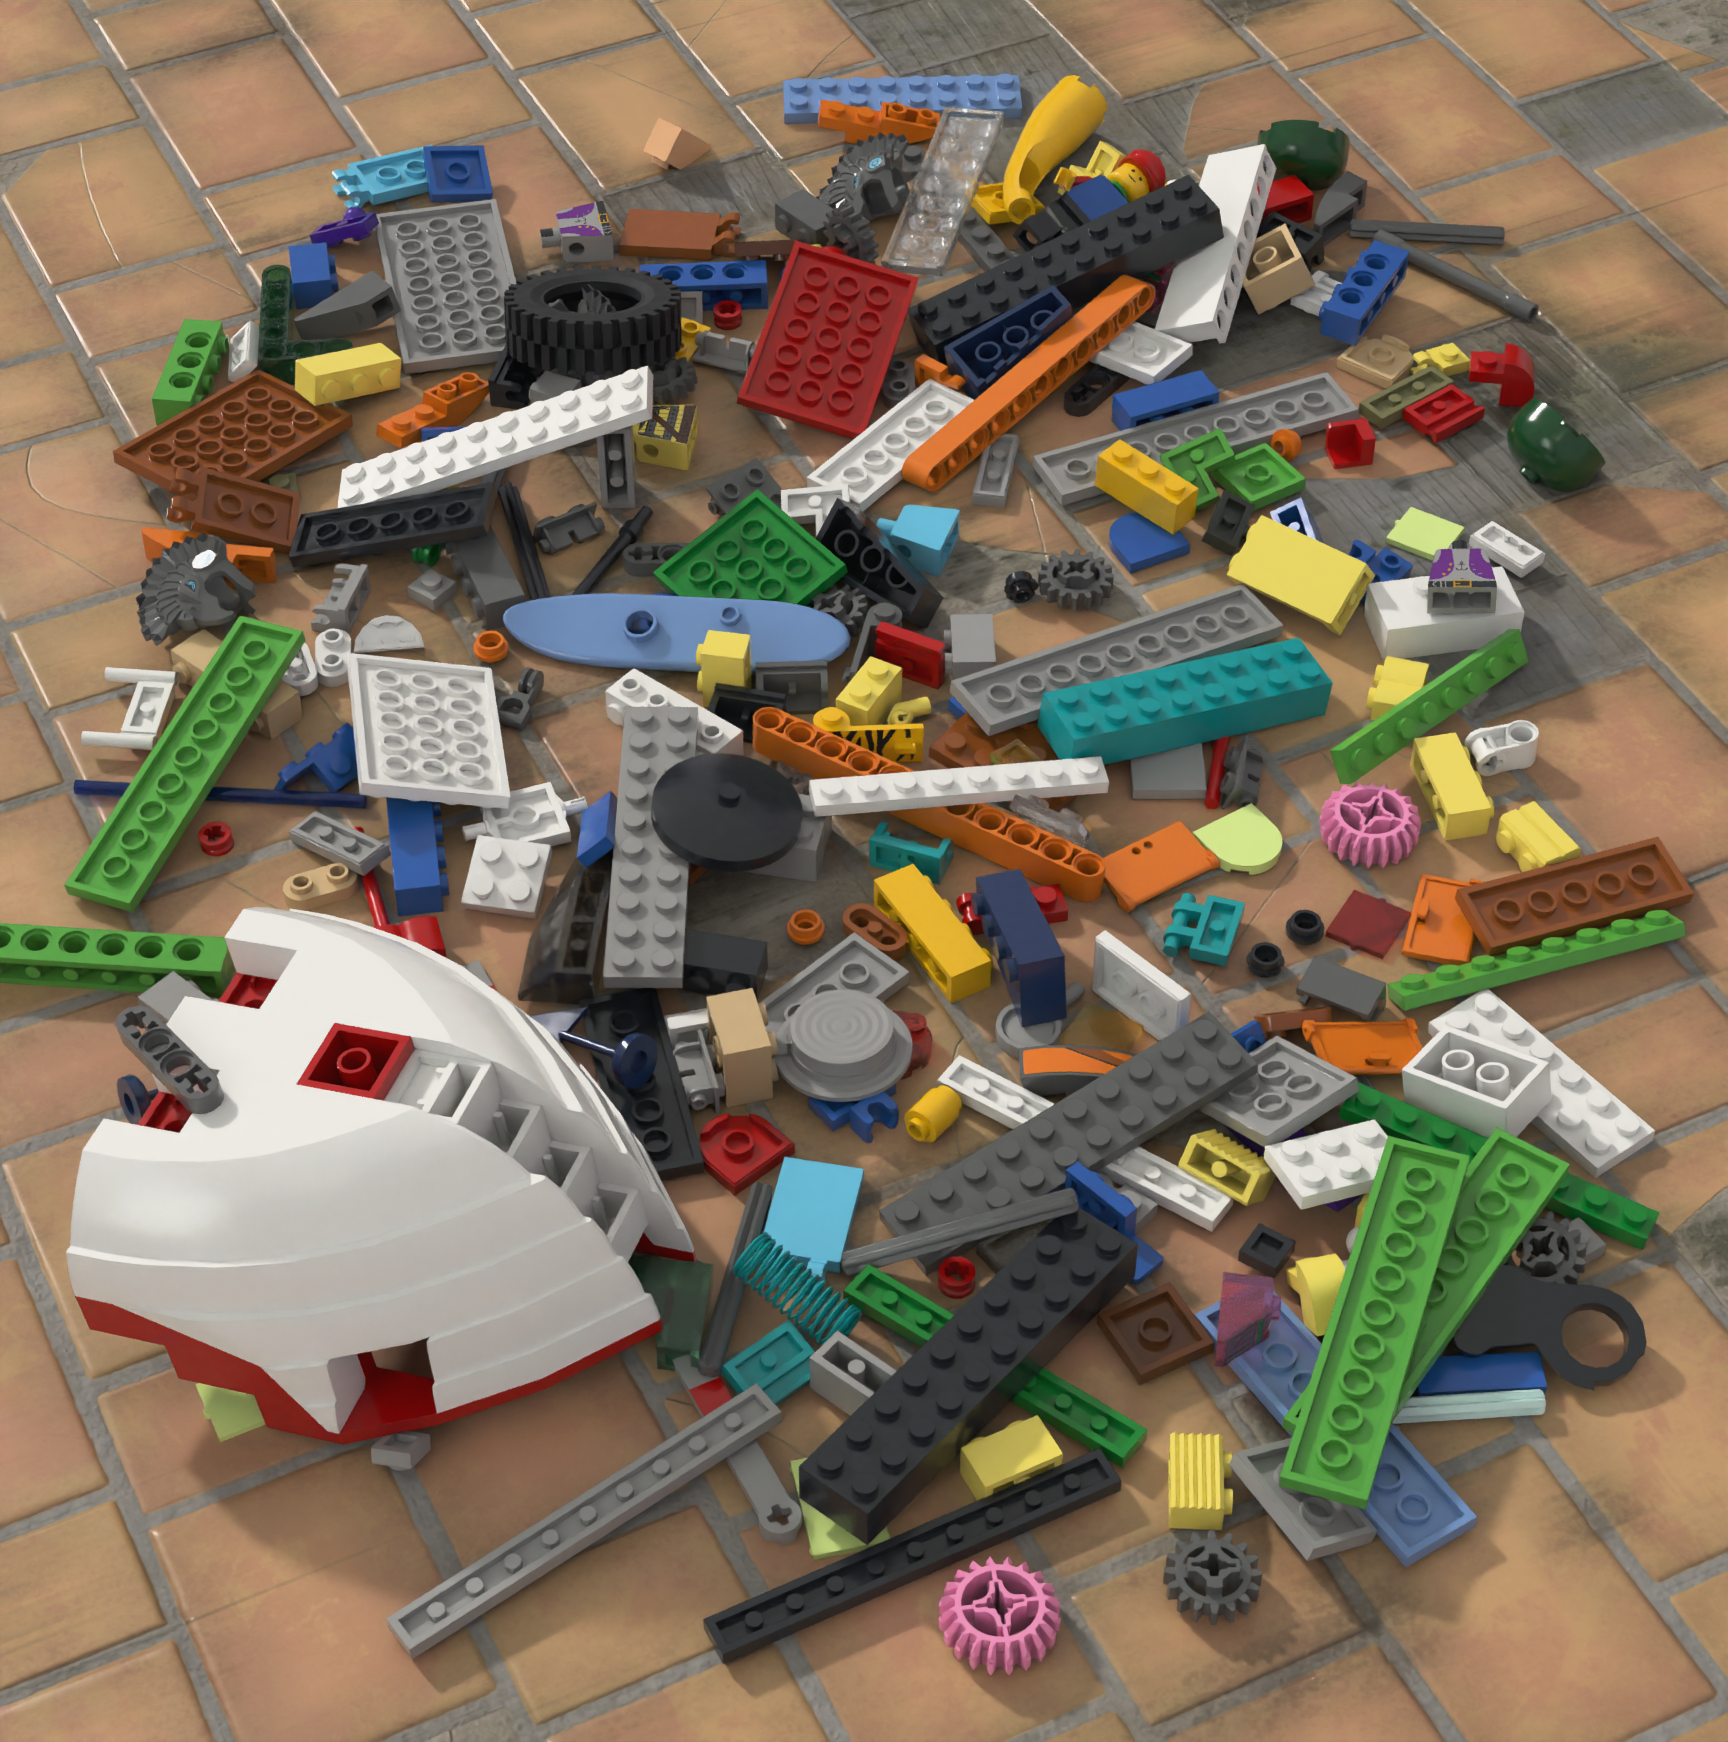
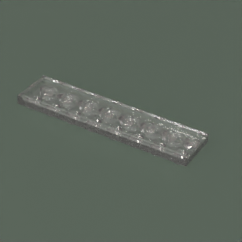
(943, 191)

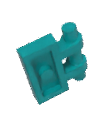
(1215, 931)

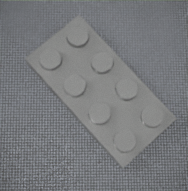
(849, 965)

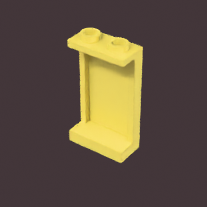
(1301, 573)

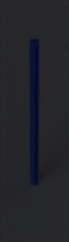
(240, 795)

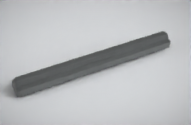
(1429, 231)

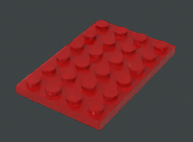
(828, 341)

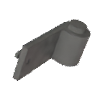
(866, 646)

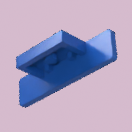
(332, 763)
(1115, 1211)

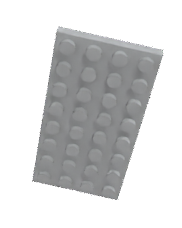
(449, 283)

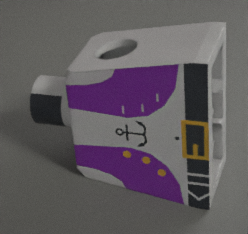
(581, 234)
(1461, 581)

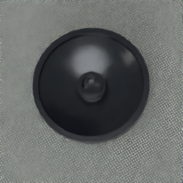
(726, 812)

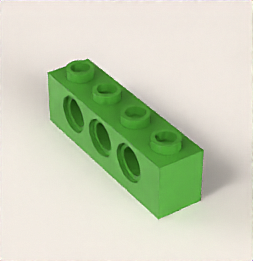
(190, 368)

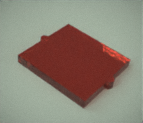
(1368, 924)

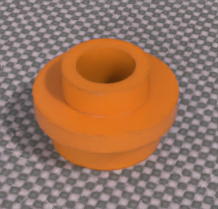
(1286, 444)
(490, 647)
(805, 927)

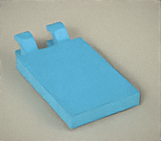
(382, 178)
(814, 1213)

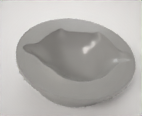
(843, 1047)

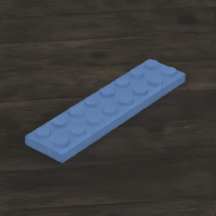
(933, 93)
(1409, 1498)

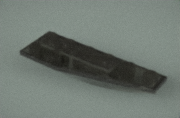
(570, 939)

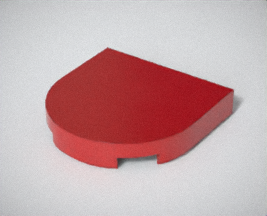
(742, 1149)

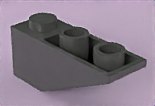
(350, 310)

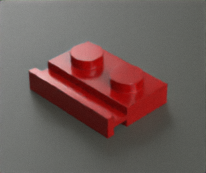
(1443, 413)
(916, 654)

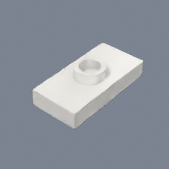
(243, 352)
(1507, 549)

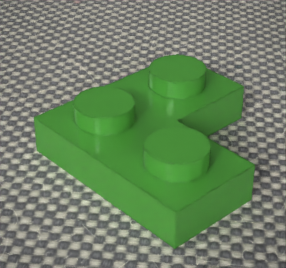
(1198, 458)

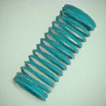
(844, 1324)

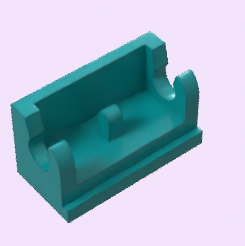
(895, 853)

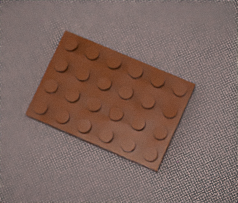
(237, 431)

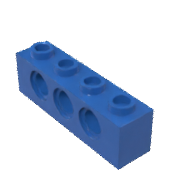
(719, 281)
(1363, 292)

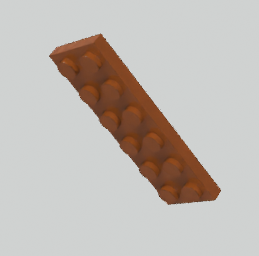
(1573, 896)

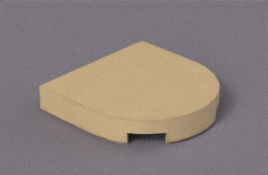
(1378, 360)

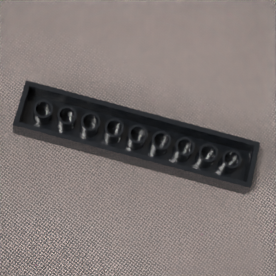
(1078, 263)
(966, 1374)

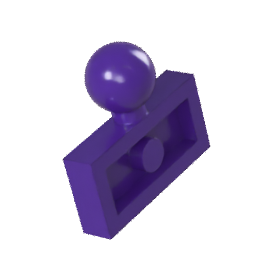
(355, 225)

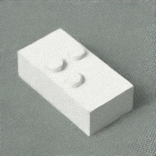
(1405, 630)

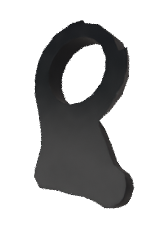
(1531, 1312)

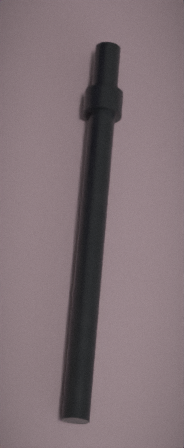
(628, 534)

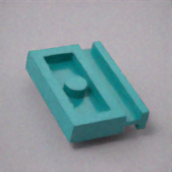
(775, 1363)

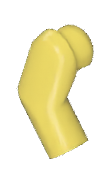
(906, 711)

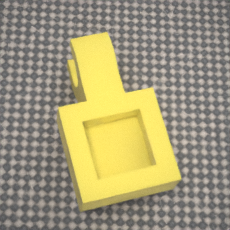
(1445, 358)

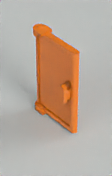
(1143, 873)
(1445, 931)
(1354, 1045)

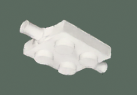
(532, 816)

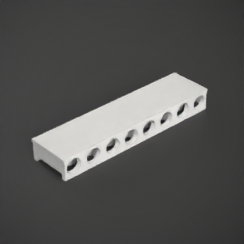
(1203, 278)

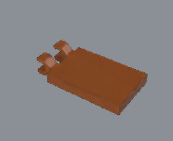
(679, 234)
(236, 508)

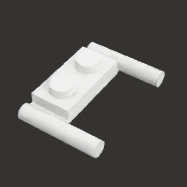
(146, 711)

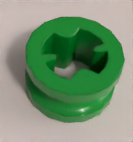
(427, 554)

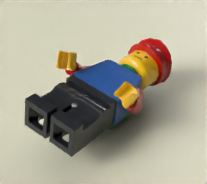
(1092, 197)

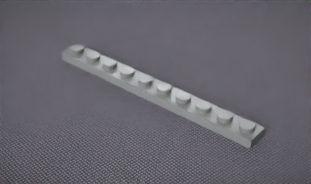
(583, 1521)

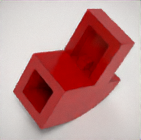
(1511, 370)

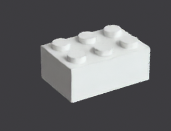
(1477, 1083)

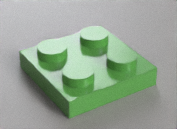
(1260, 476)

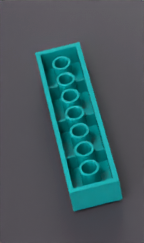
(1185, 703)

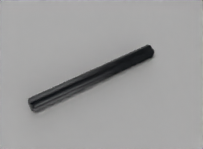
(523, 542)

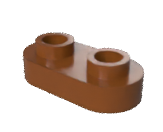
(876, 929)
(1279, 1022)

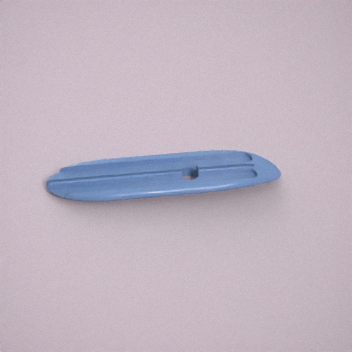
(599, 628)

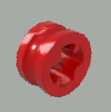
(727, 315)
(212, 830)
(948, 1284)

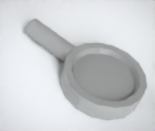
(1012, 1036)

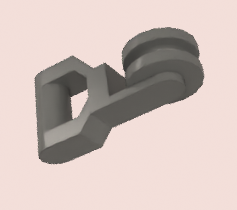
(529, 688)

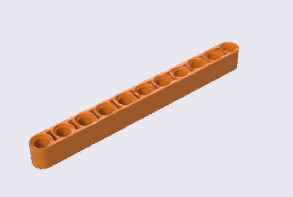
(1027, 383)
(970, 826)

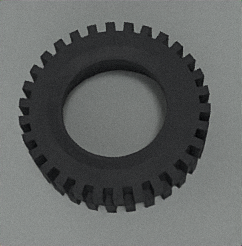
(636, 335)

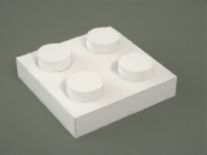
(506, 876)

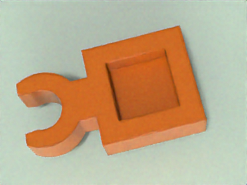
(929, 368)

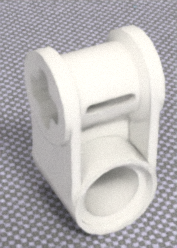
(1506, 747)

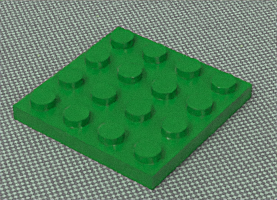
(753, 556)

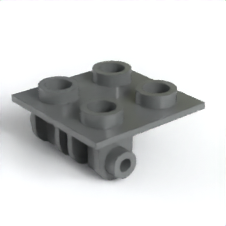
(739, 485)

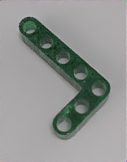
(276, 343)

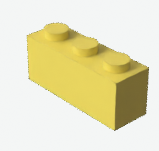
(347, 374)
(1451, 786)

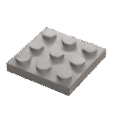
(1283, 1095)

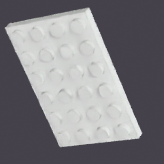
(427, 731)

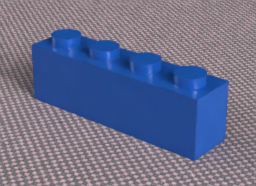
(416, 856)

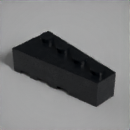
(877, 564)

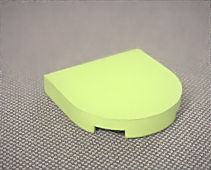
(1243, 841)

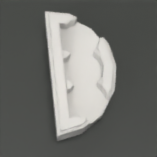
(388, 634)

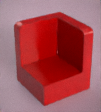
(1350, 443)

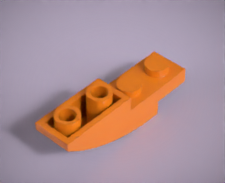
(892, 118)
(441, 406)
(253, 562)

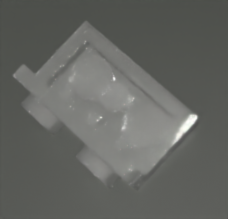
(1062, 824)

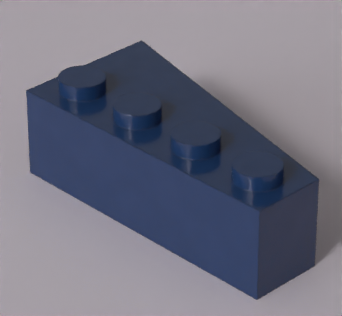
(1007, 339)
(1022, 946)

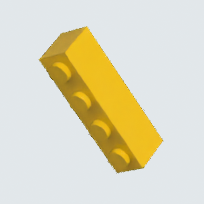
(934, 933)

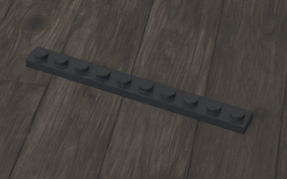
(910, 1555)

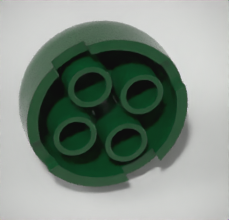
(1306, 151)
(1551, 449)

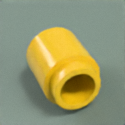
(932, 1114)

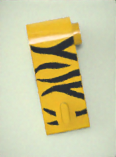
(893, 742)

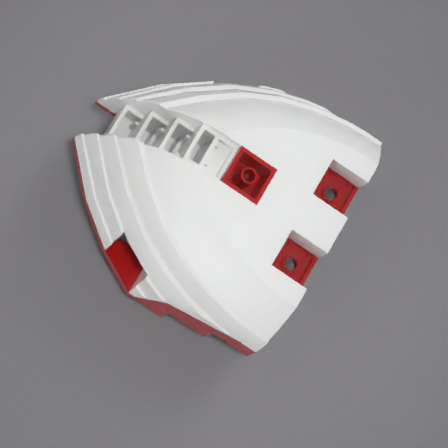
(376, 1178)

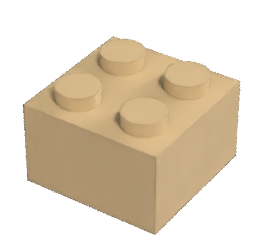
(1275, 270)
(742, 1046)

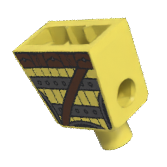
(668, 436)

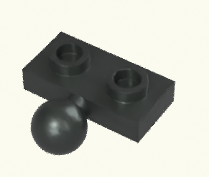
(1228, 523)

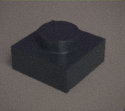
(1266, 1250)

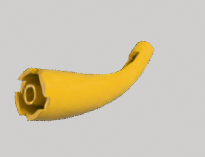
(1051, 134)

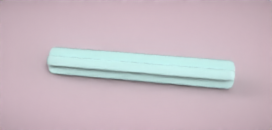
(1472, 1406)

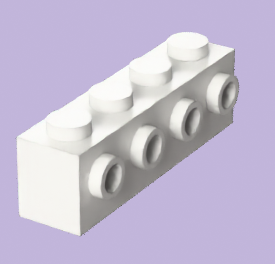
(639, 690)

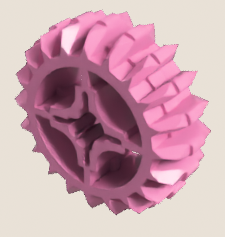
(1370, 824)
(977, 1628)

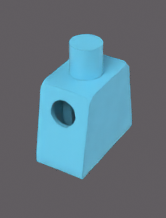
(924, 535)

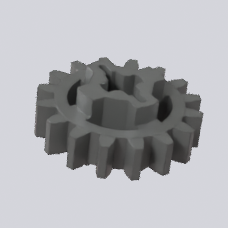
(851, 233)
(672, 380)
(1075, 580)
(845, 605)
(1549, 1236)
(1212, 1577)

